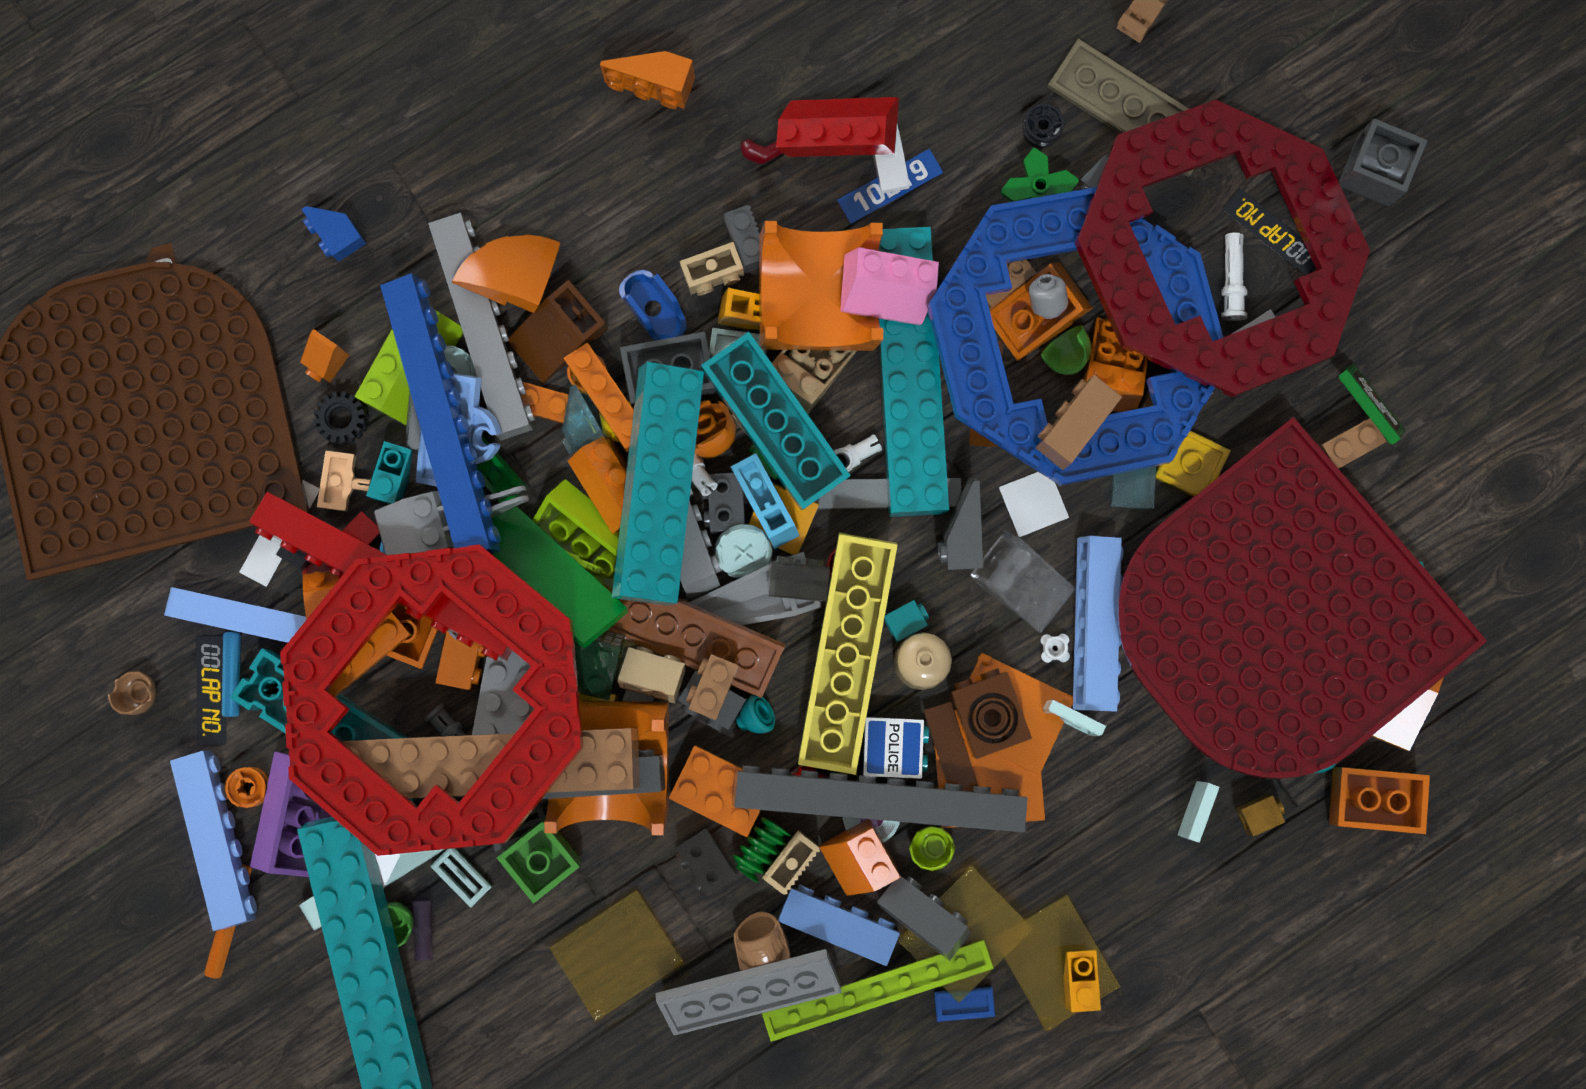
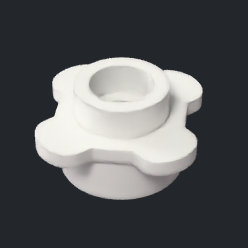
(1049, 654)

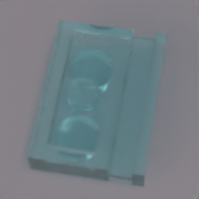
(1134, 489)

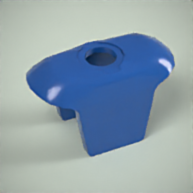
(644, 287)

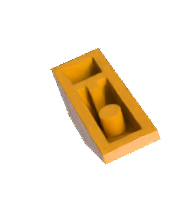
(740, 309)

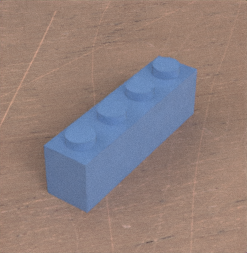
(839, 925)

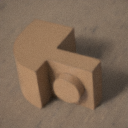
(1140, 17)

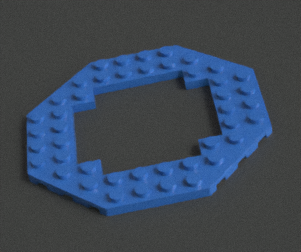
(974, 360)

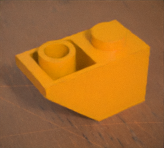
(1081, 981)

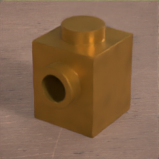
(1261, 814)

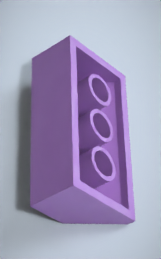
(283, 812)

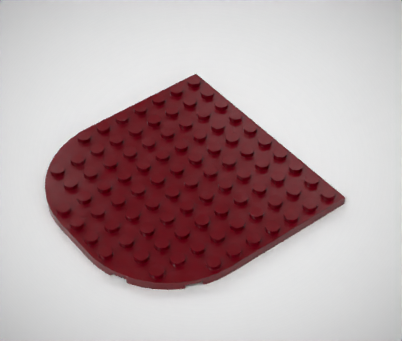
(1284, 615)

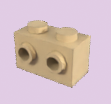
(712, 269)
(651, 674)

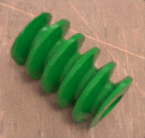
(760, 849)

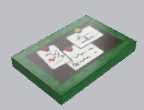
(1372, 404)

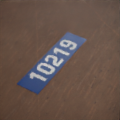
(869, 196)

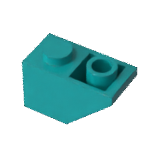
(391, 474)

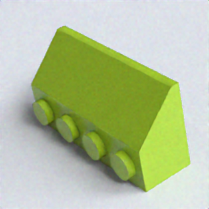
(386, 383)
(579, 529)

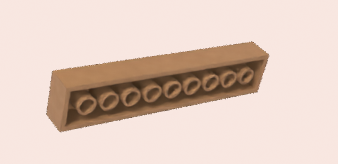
(457, 762)

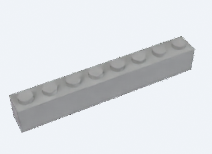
(482, 331)

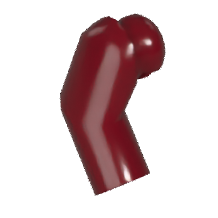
(758, 153)

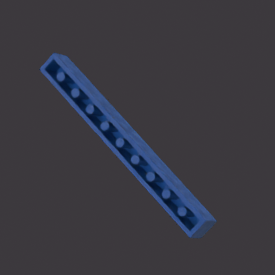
(439, 413)

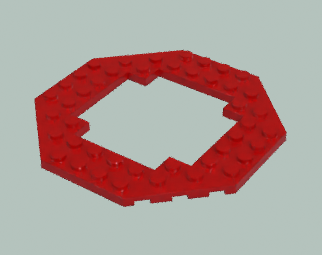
(518, 774)

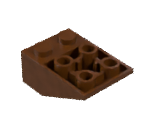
(556, 330)

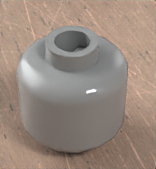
(1048, 296)

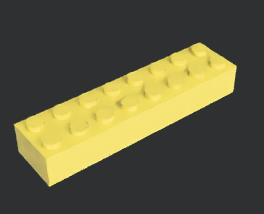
(847, 653)

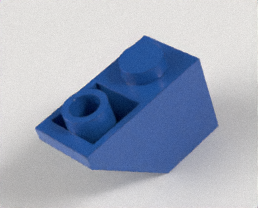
(336, 231)

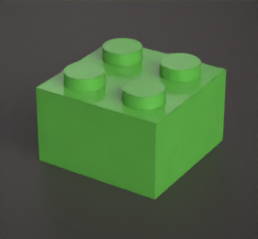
(539, 860)

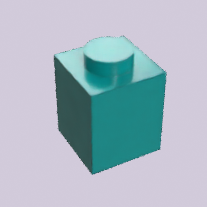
(906, 620)

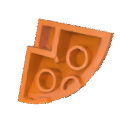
(510, 270)

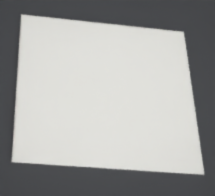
(1033, 503)

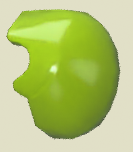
(932, 848)

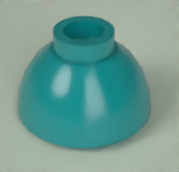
(756, 715)

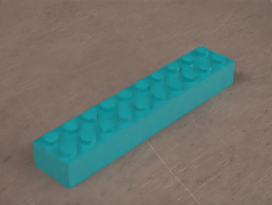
(912, 400)
(364, 958)

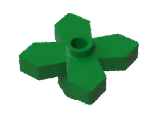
(1037, 175)

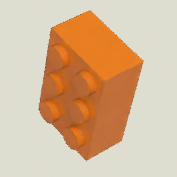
(708, 790)
(1379, 800)

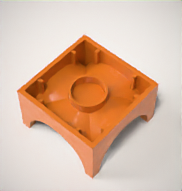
(804, 290)
(640, 808)

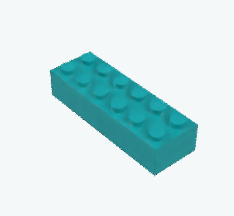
(775, 421)

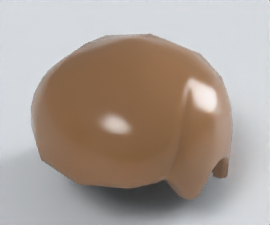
(133, 693)

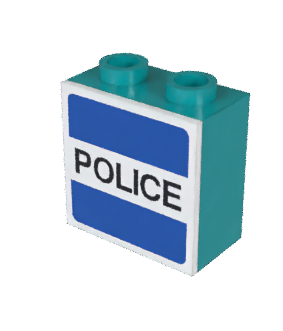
(894, 748)

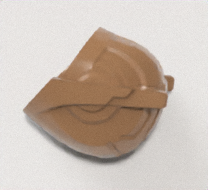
(760, 941)

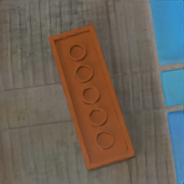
(696, 634)

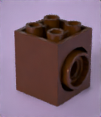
(972, 703)

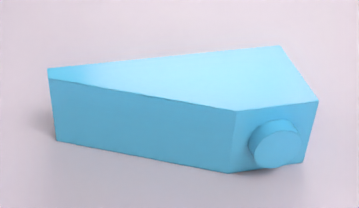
(765, 501)

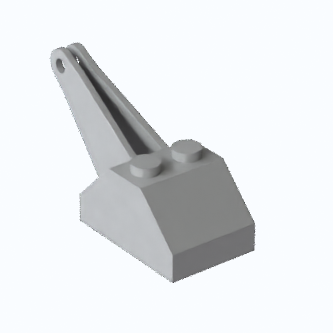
(421, 524)

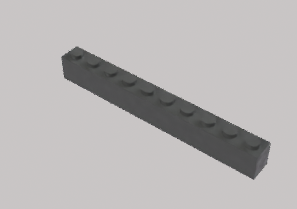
(879, 800)

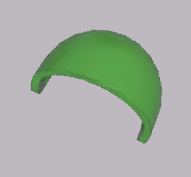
(1068, 351)

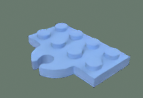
(478, 421)

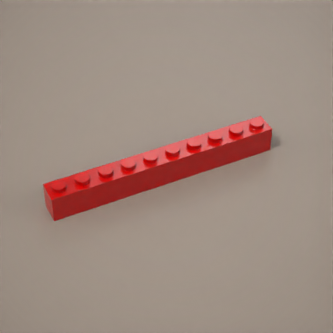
(339, 550)

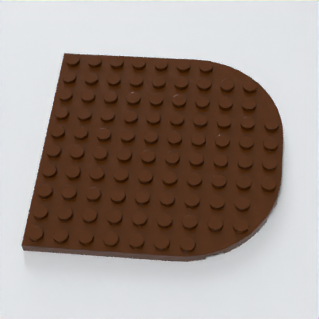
(139, 417)

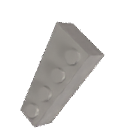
(698, 568)

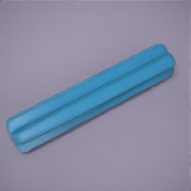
(230, 673)

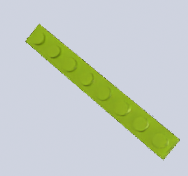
(879, 990)

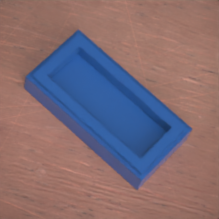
(976, 1004)

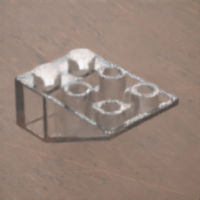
(1023, 581)

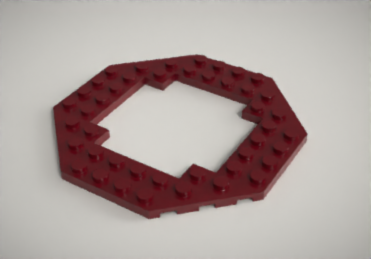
(1129, 288)

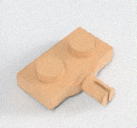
(339, 481)

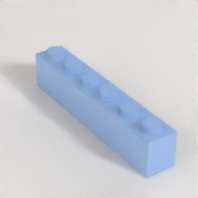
(1097, 624)
(213, 840)

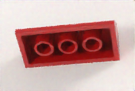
(838, 127)

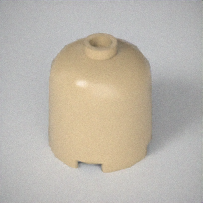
(922, 661)

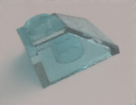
(579, 423)

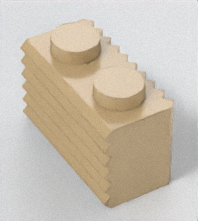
(791, 862)

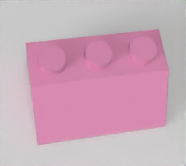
(888, 285)

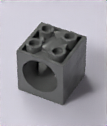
(1382, 162)

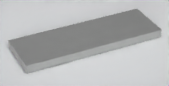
(749, 992)

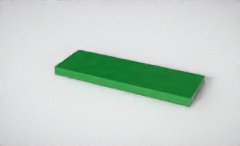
(556, 576)

